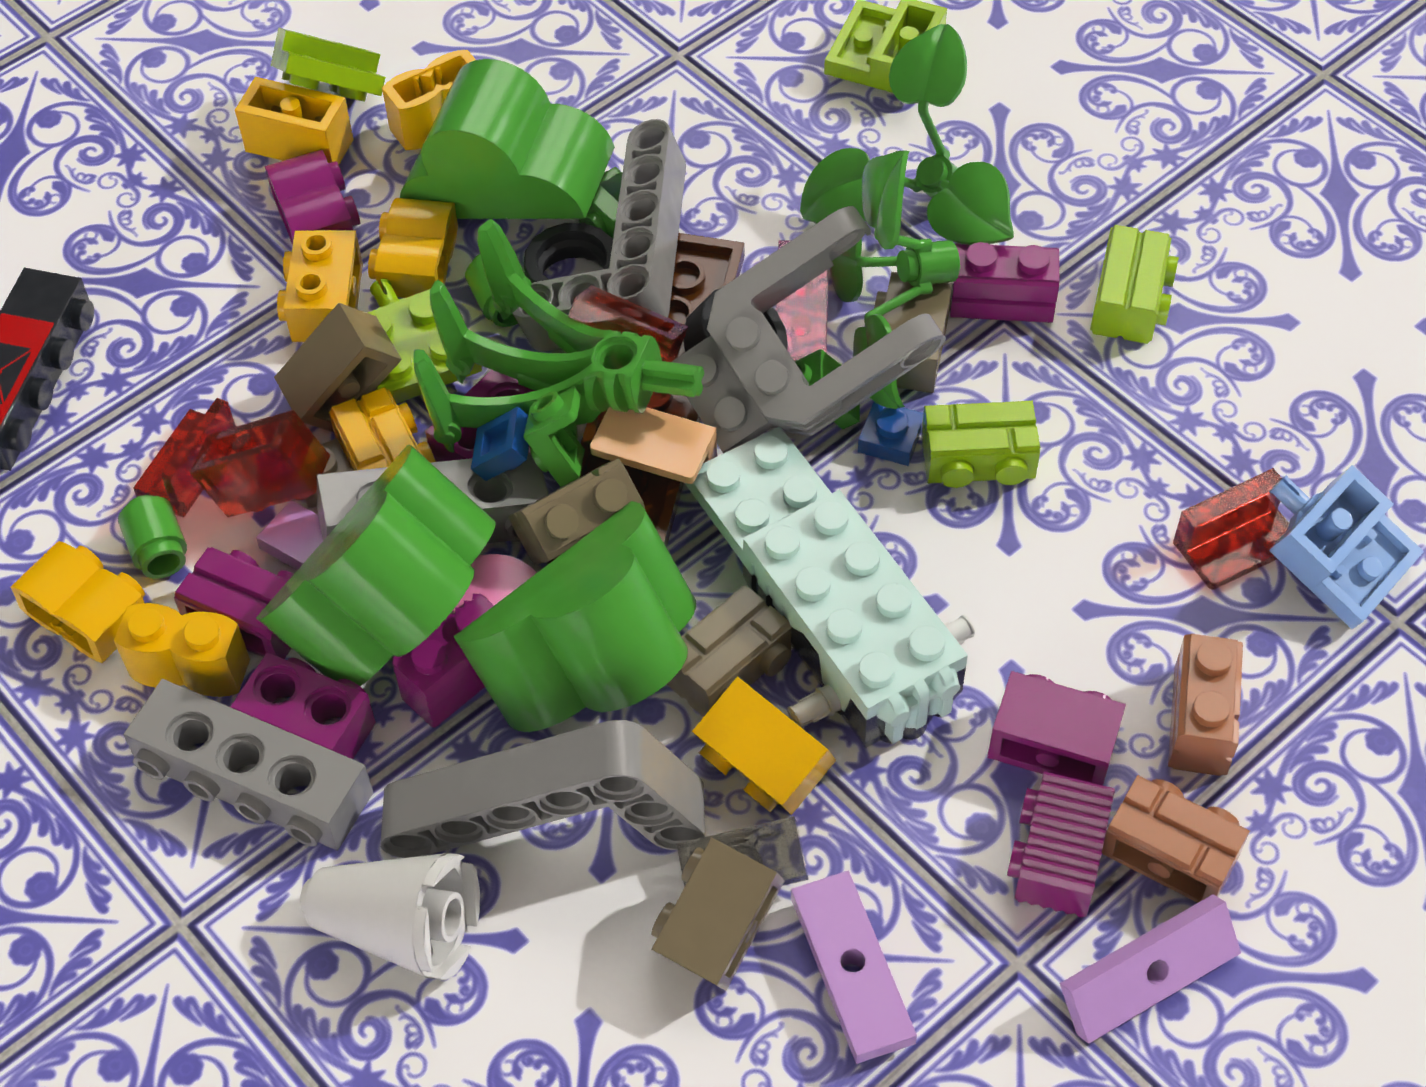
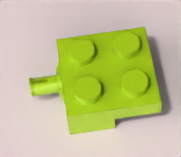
(875, 36)
(314, 59)
(410, 327)

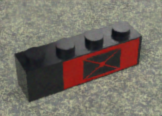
(37, 342)

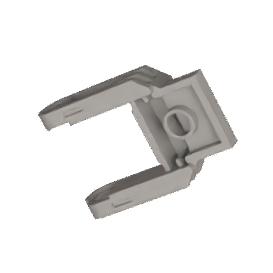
(751, 375)

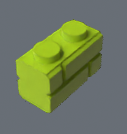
(1132, 284)
(980, 443)

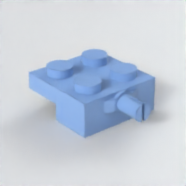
(1344, 544)

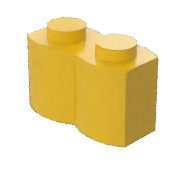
(417, 97)
(414, 245)
(77, 598)
(186, 649)

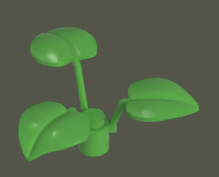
(968, 200)
(920, 264)

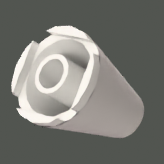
(399, 909)

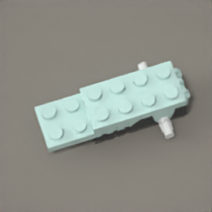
(848, 602)

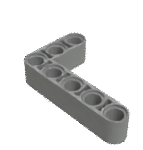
(643, 233)
(543, 782)

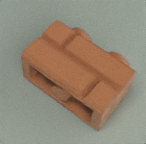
(1206, 705)
(1174, 839)

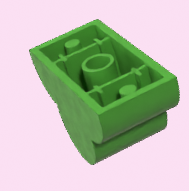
(509, 150)
(382, 573)
(585, 628)

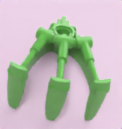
(601, 364)

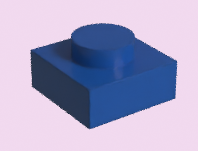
(891, 433)
(500, 444)

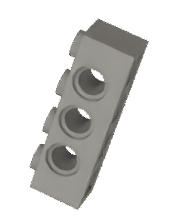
(497, 496)
(181, 718)

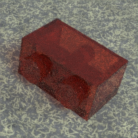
(260, 464)

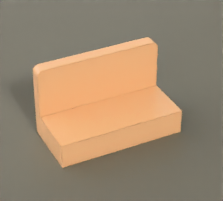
(656, 443)

